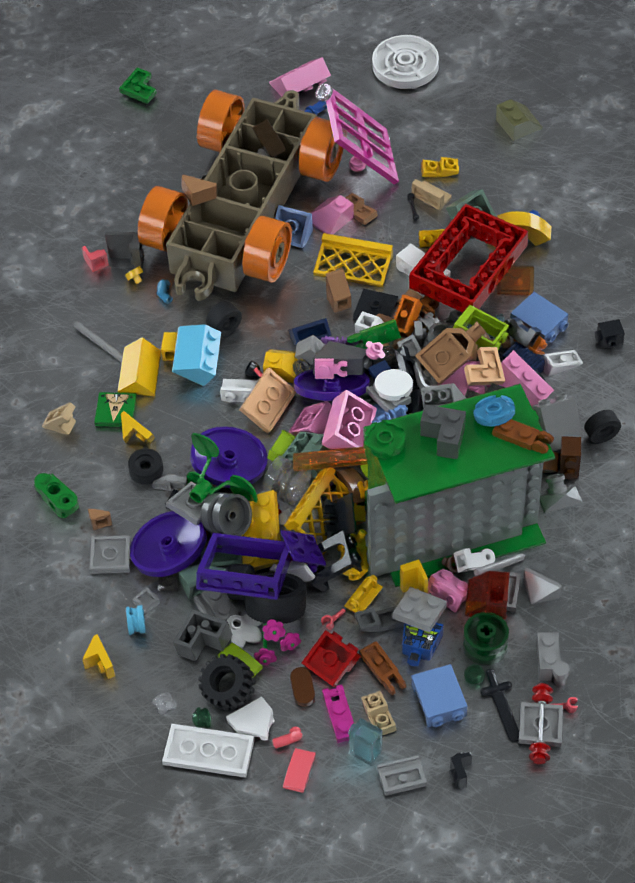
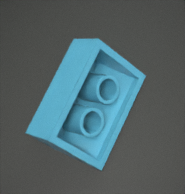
(196, 353)

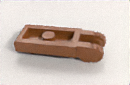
(523, 436)
(382, 666)

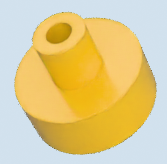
(134, 274)

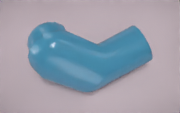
(162, 288)

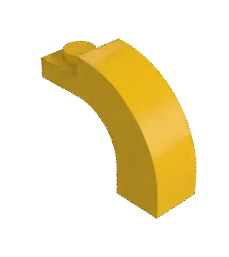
(538, 229)

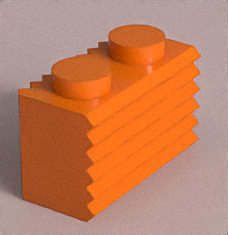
(406, 314)

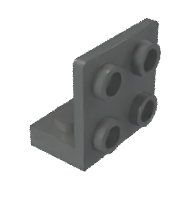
(125, 246)

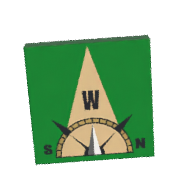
(111, 406)

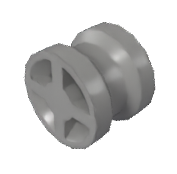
(556, 483)

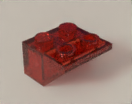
(488, 593)

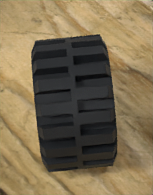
(213, 674)

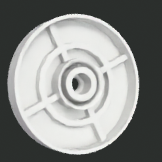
(405, 61)

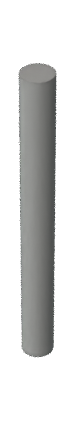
(97, 340)

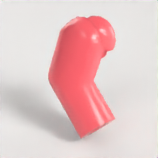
(294, 736)

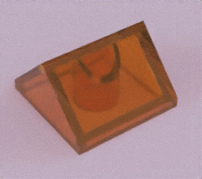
(517, 281)

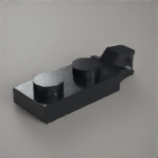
(406, 363)

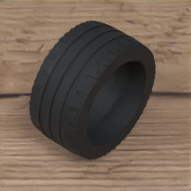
(287, 608)

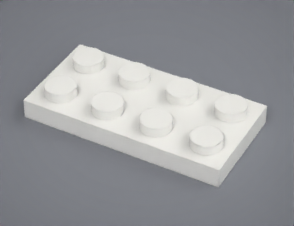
(208, 750)

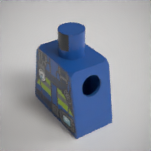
(420, 644)

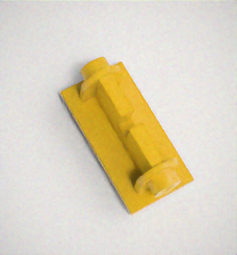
(428, 237)
(364, 594)

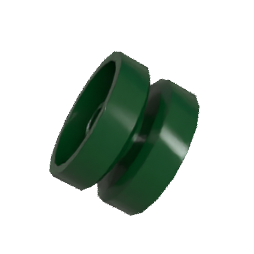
(485, 638)

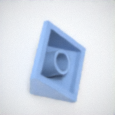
(300, 223)

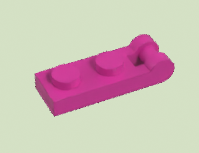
(338, 712)

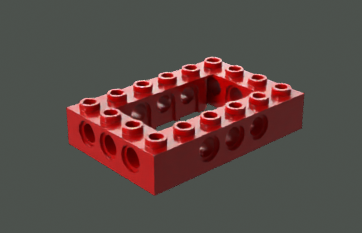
(469, 222)

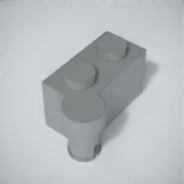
(549, 659)

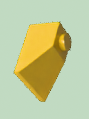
(281, 363)

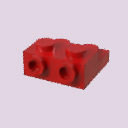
(331, 658)

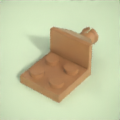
(450, 351)

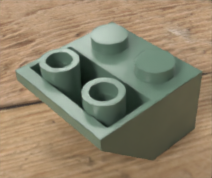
(306, 443)

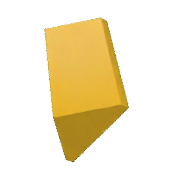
(139, 368)

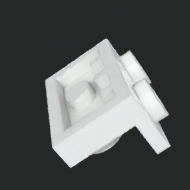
(236, 390)

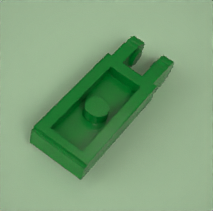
(379, 333)

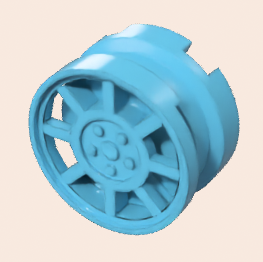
(135, 620)

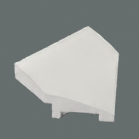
(252, 719)

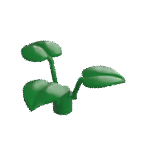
(203, 488)

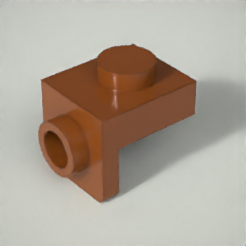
(429, 305)

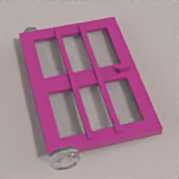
(359, 133)

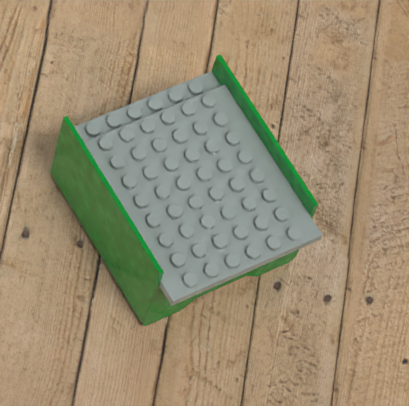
(440, 505)

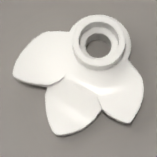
(246, 632)

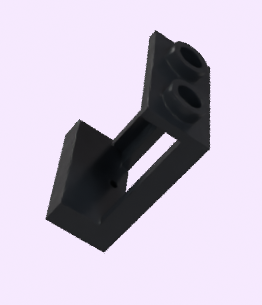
(350, 560)

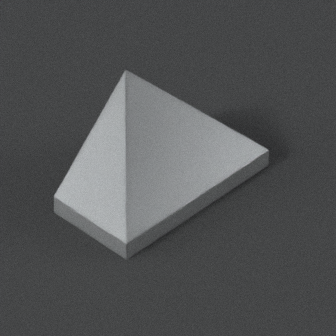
(562, 500)
(540, 587)

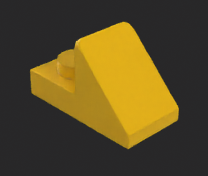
(131, 426)
(98, 656)

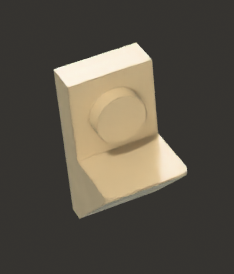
(60, 419)

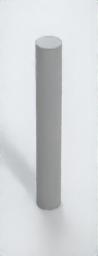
(500, 564)

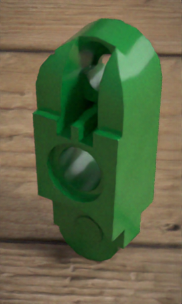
(56, 494)

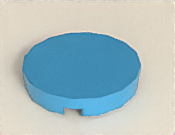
(494, 411)

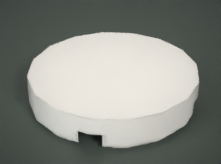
(393, 384)

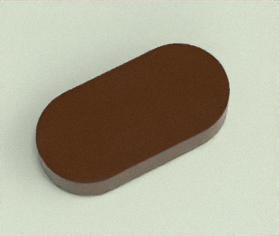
(302, 686)

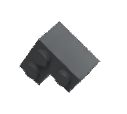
(446, 426)
(201, 631)

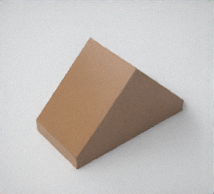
(198, 190)

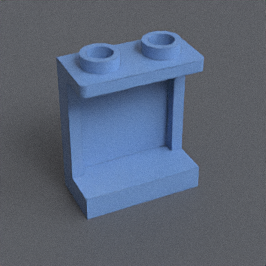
(544, 315)
(439, 695)

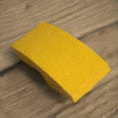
(441, 168)

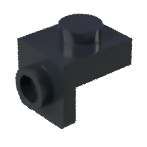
(457, 770)

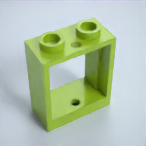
(489, 323)

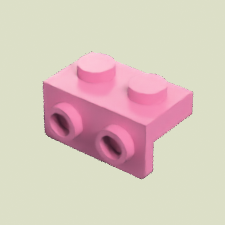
(449, 588)

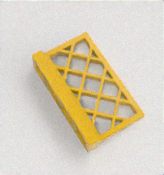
(359, 248)
(311, 498)

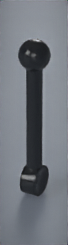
(410, 196)

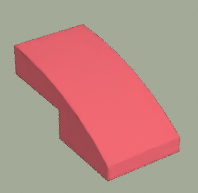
(299, 770)

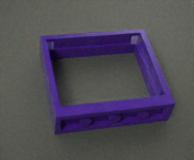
(239, 582)

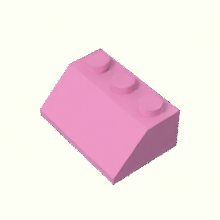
(302, 77)
(519, 372)
(347, 420)

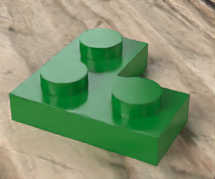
(136, 86)

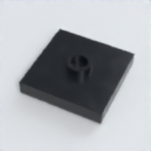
(375, 303)

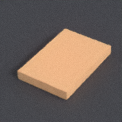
(268, 400)

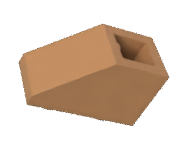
(338, 291)

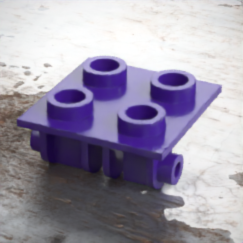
(303, 549)

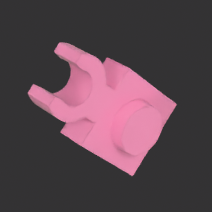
(326, 368)

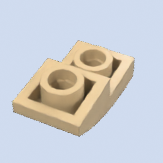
(378, 713)

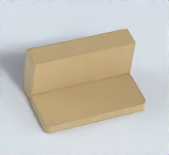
(430, 194)

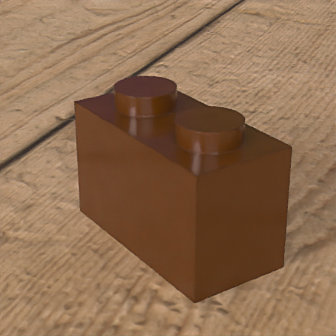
(570, 457)

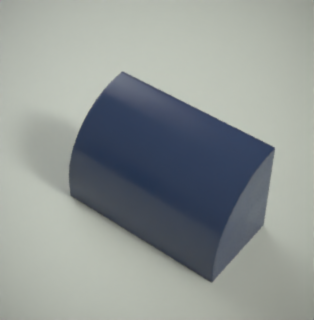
(317, 328)

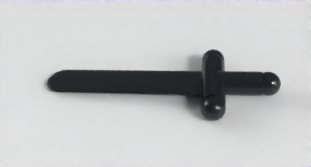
(497, 691)

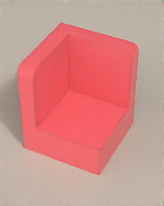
(96, 259)

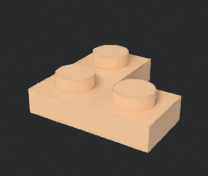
(488, 371)

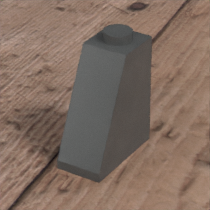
(356, 357)

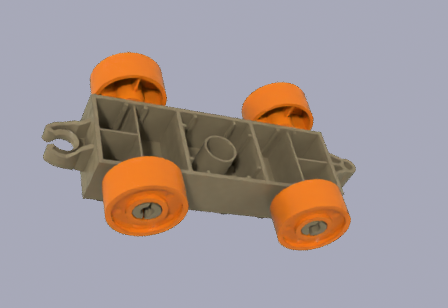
(238, 229)

